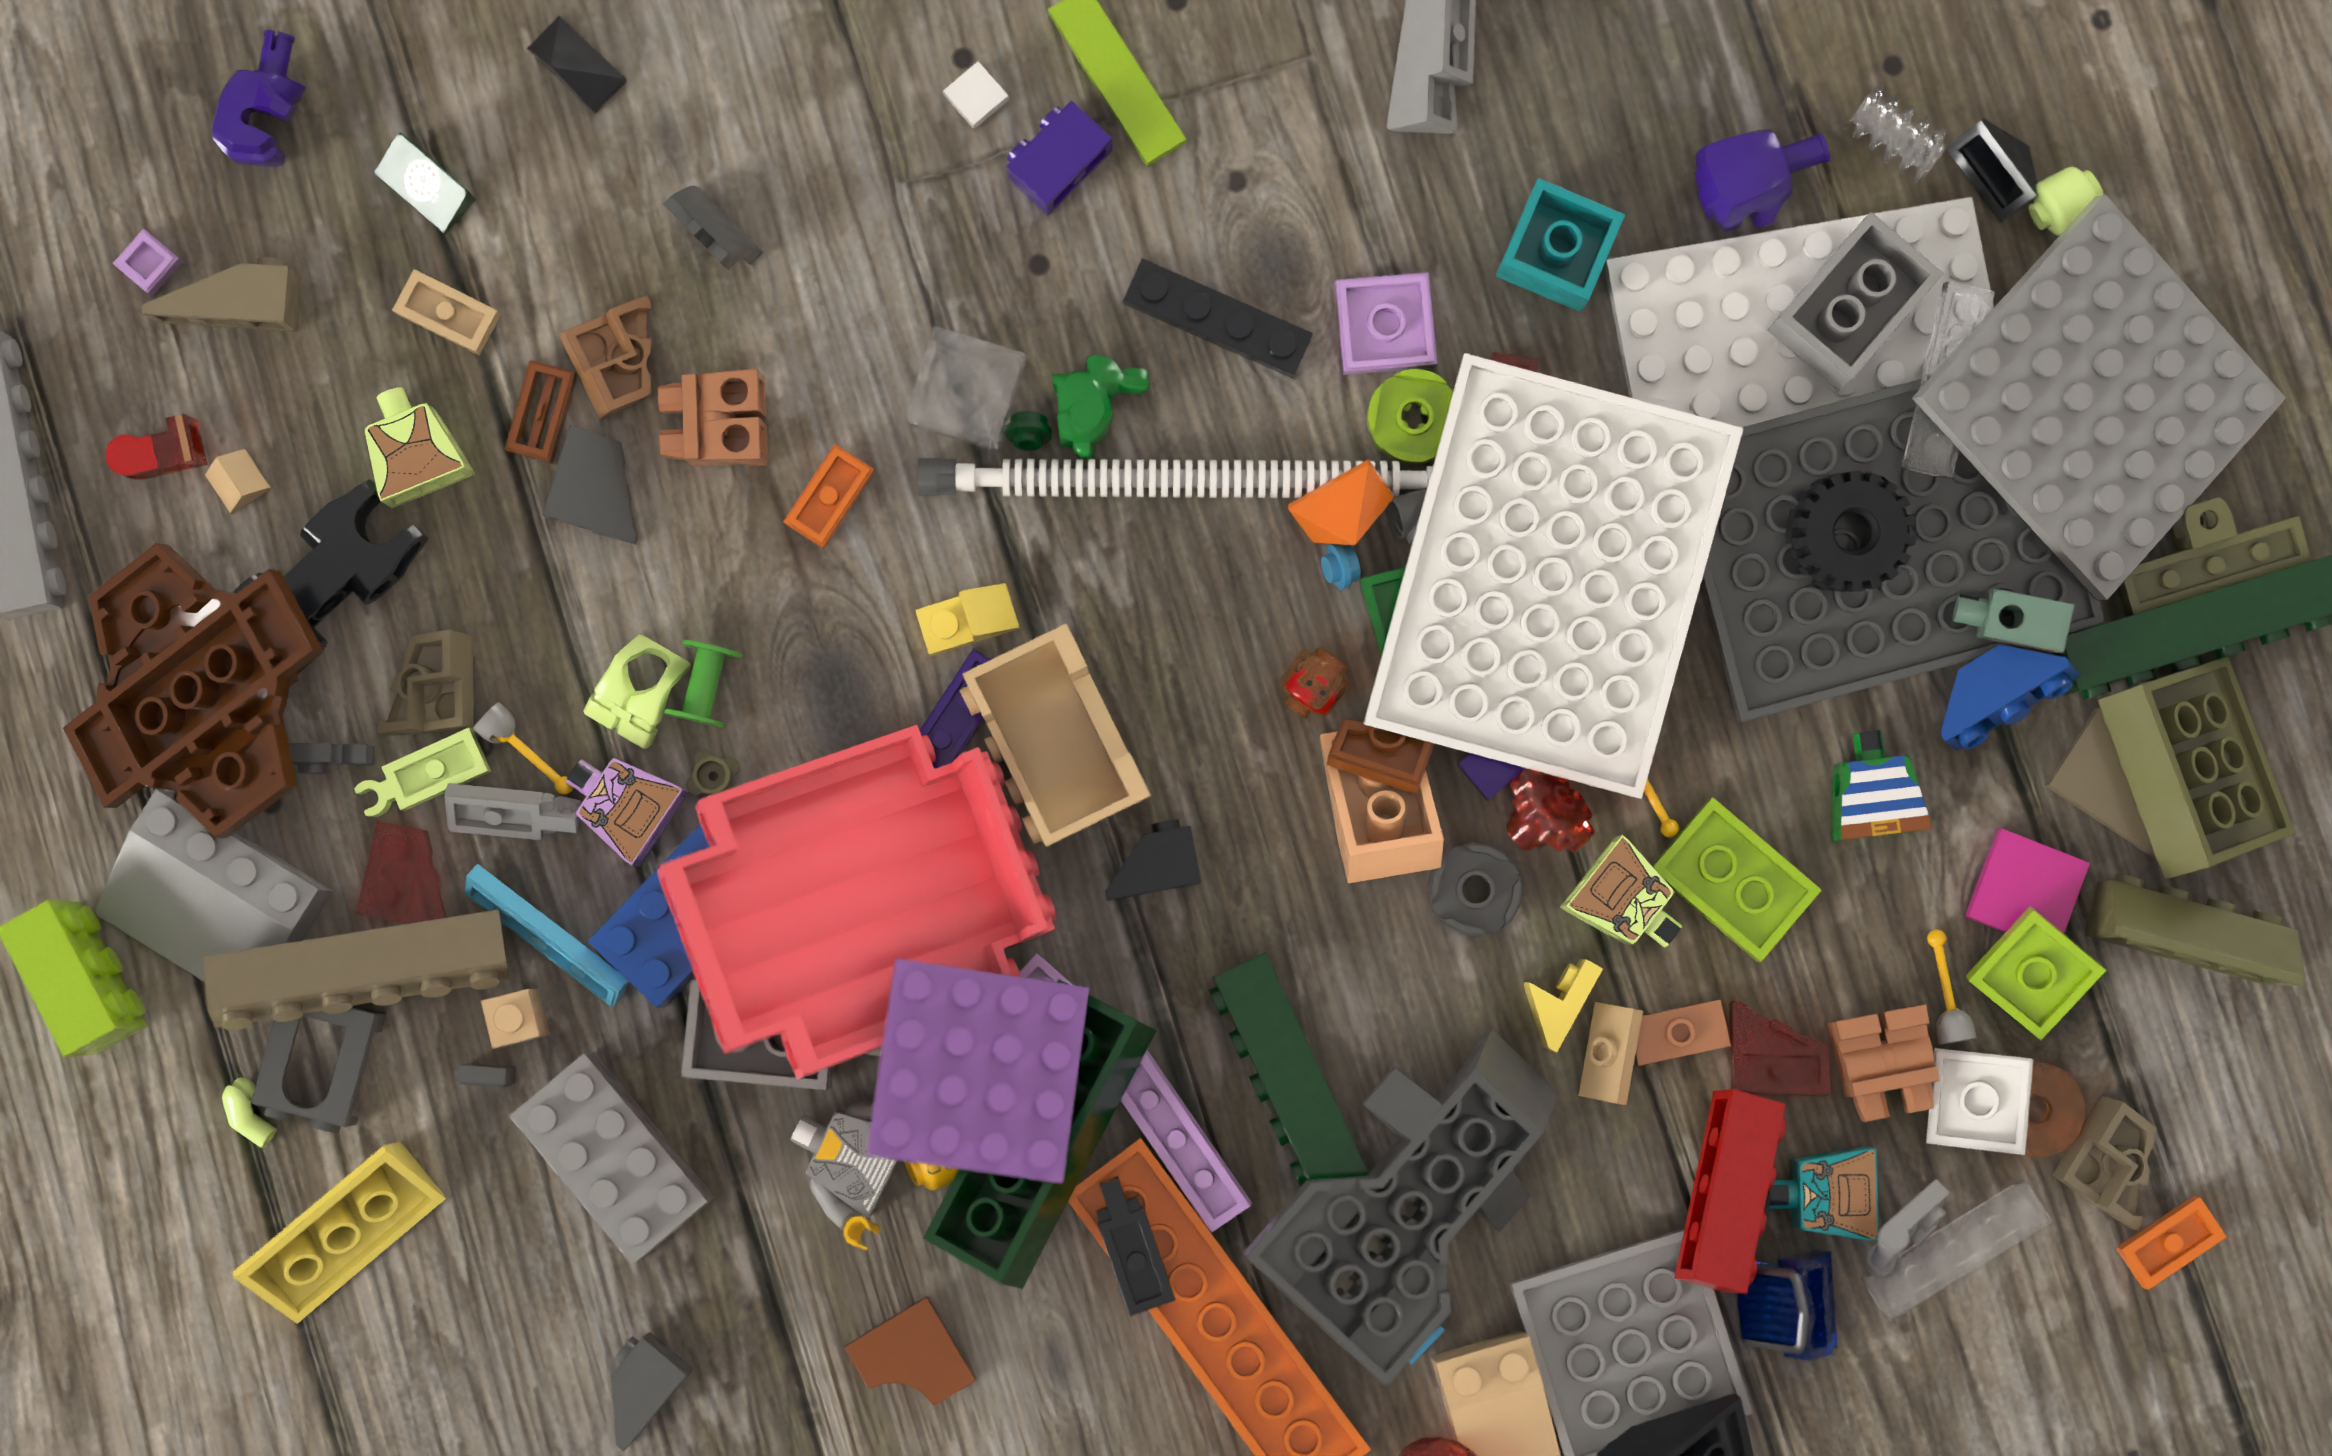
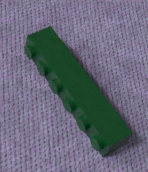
(2199, 625)
(1286, 1072)

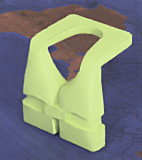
(631, 711)

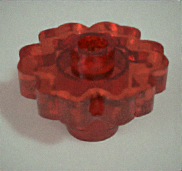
(1548, 813)

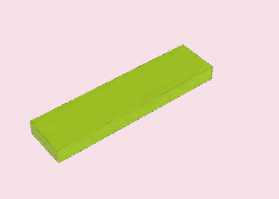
(1118, 78)

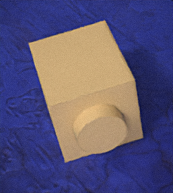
(515, 1018)

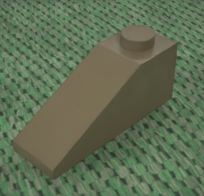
(238, 297)

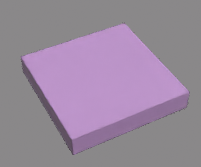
(1385, 323)

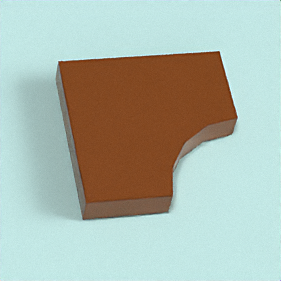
(1380, 755)
(912, 1351)

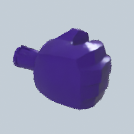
(262, 92)
(1752, 175)

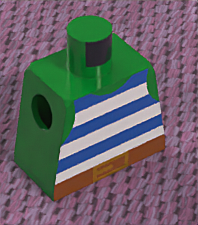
(1875, 793)

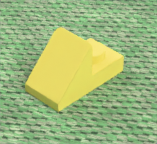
(967, 618)
(1556, 1015)

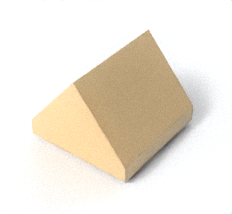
(236, 479)

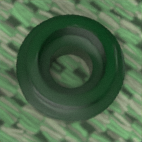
(1028, 430)

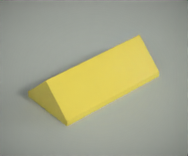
(341, 1232)

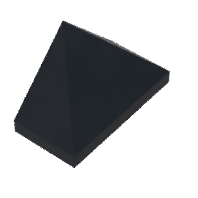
(577, 64)
(1997, 167)

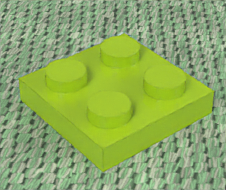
(2035, 973)

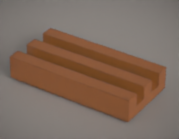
(558, 417)

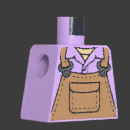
(626, 806)

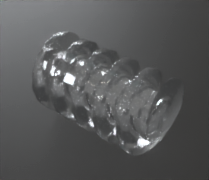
(1898, 133)

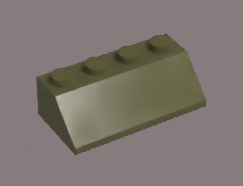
(2196, 933)

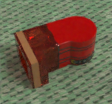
(158, 453)

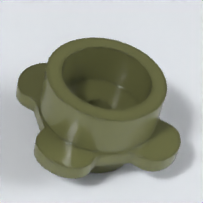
(707, 763)

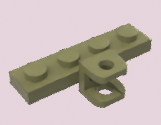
(2212, 556)

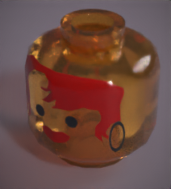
(1314, 682)

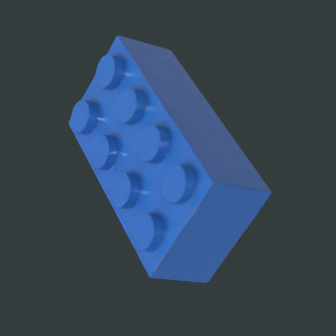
(644, 938)

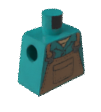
(1831, 1193)

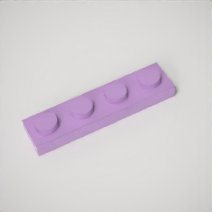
(1183, 1146)

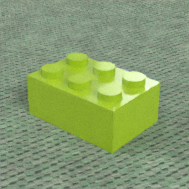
(73, 977)

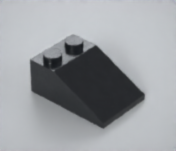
(1701, 1430)

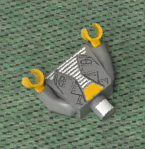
(841, 1173)

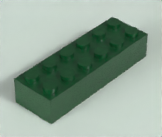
(1006, 1220)

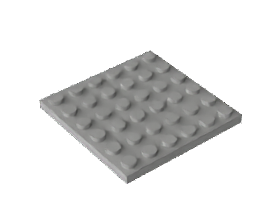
(2099, 397)

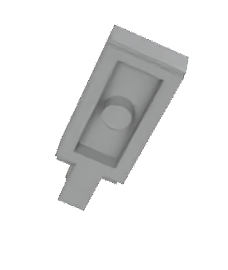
(508, 812)

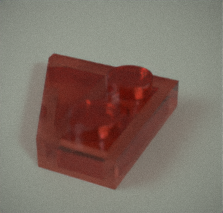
(401, 877)
(1773, 1058)

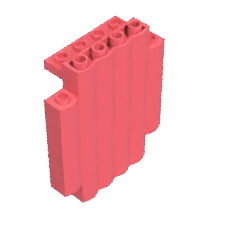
(837, 876)

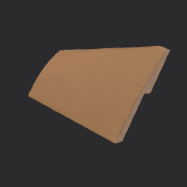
(613, 356)

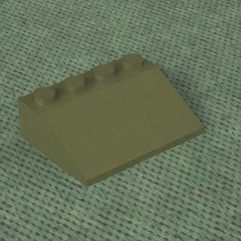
(2196, 768)

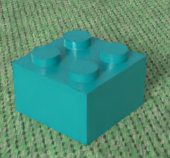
(1560, 245)

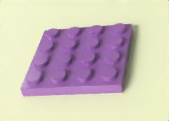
(977, 1071)

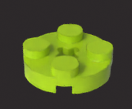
(1396, 395)

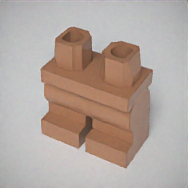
(710, 419)
(1884, 1055)

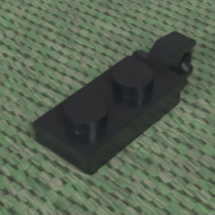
(1132, 1250)

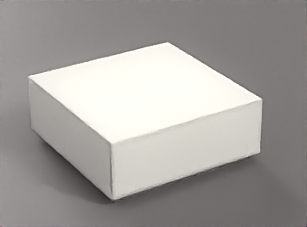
(976, 95)

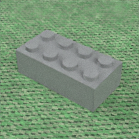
(612, 1156)

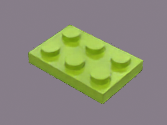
(1735, 879)

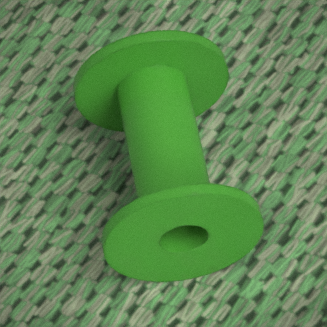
(703, 683)

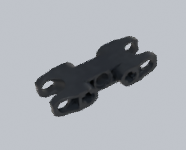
(346, 559)

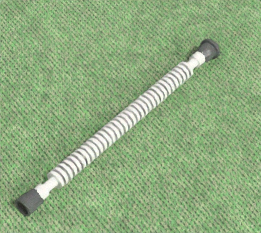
(947, 476)

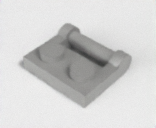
(1912, 1224)

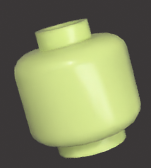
(2063, 198)

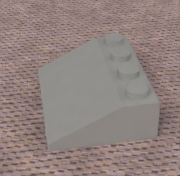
(201, 892)

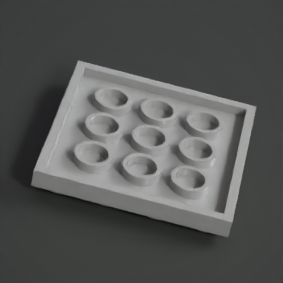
(1624, 1342)

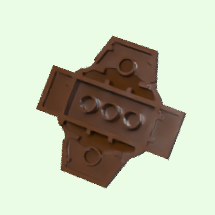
(193, 690)

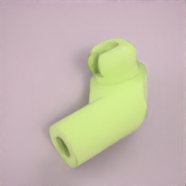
(241, 1115)

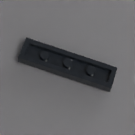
(1217, 318)

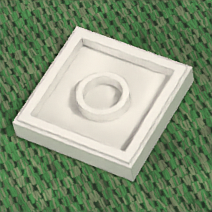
(1980, 1101)

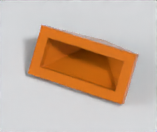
(1343, 506)

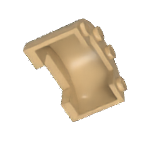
(1053, 736)

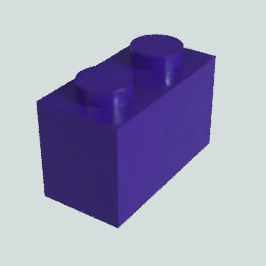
(1058, 156)

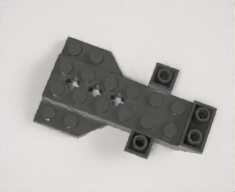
(1450, 1158)

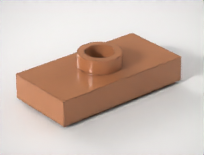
(1681, 1032)

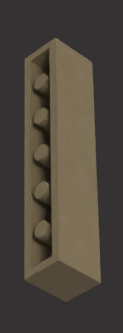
(355, 969)

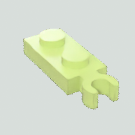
(427, 773)

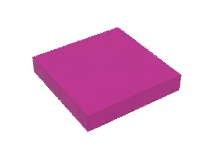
(2025, 875)

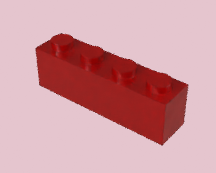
(1731, 1191)

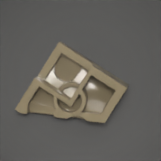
(2110, 1160)

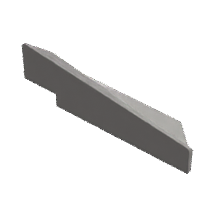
(1430, 62)

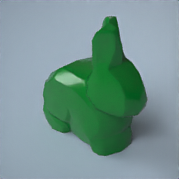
(1086, 401)

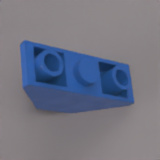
(2000, 691)

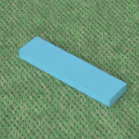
(545, 936)

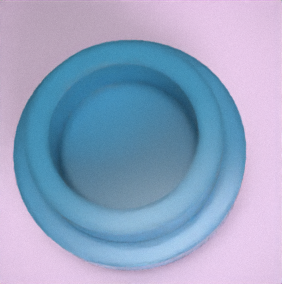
(1340, 565)

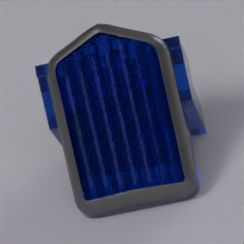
(1791, 1307)

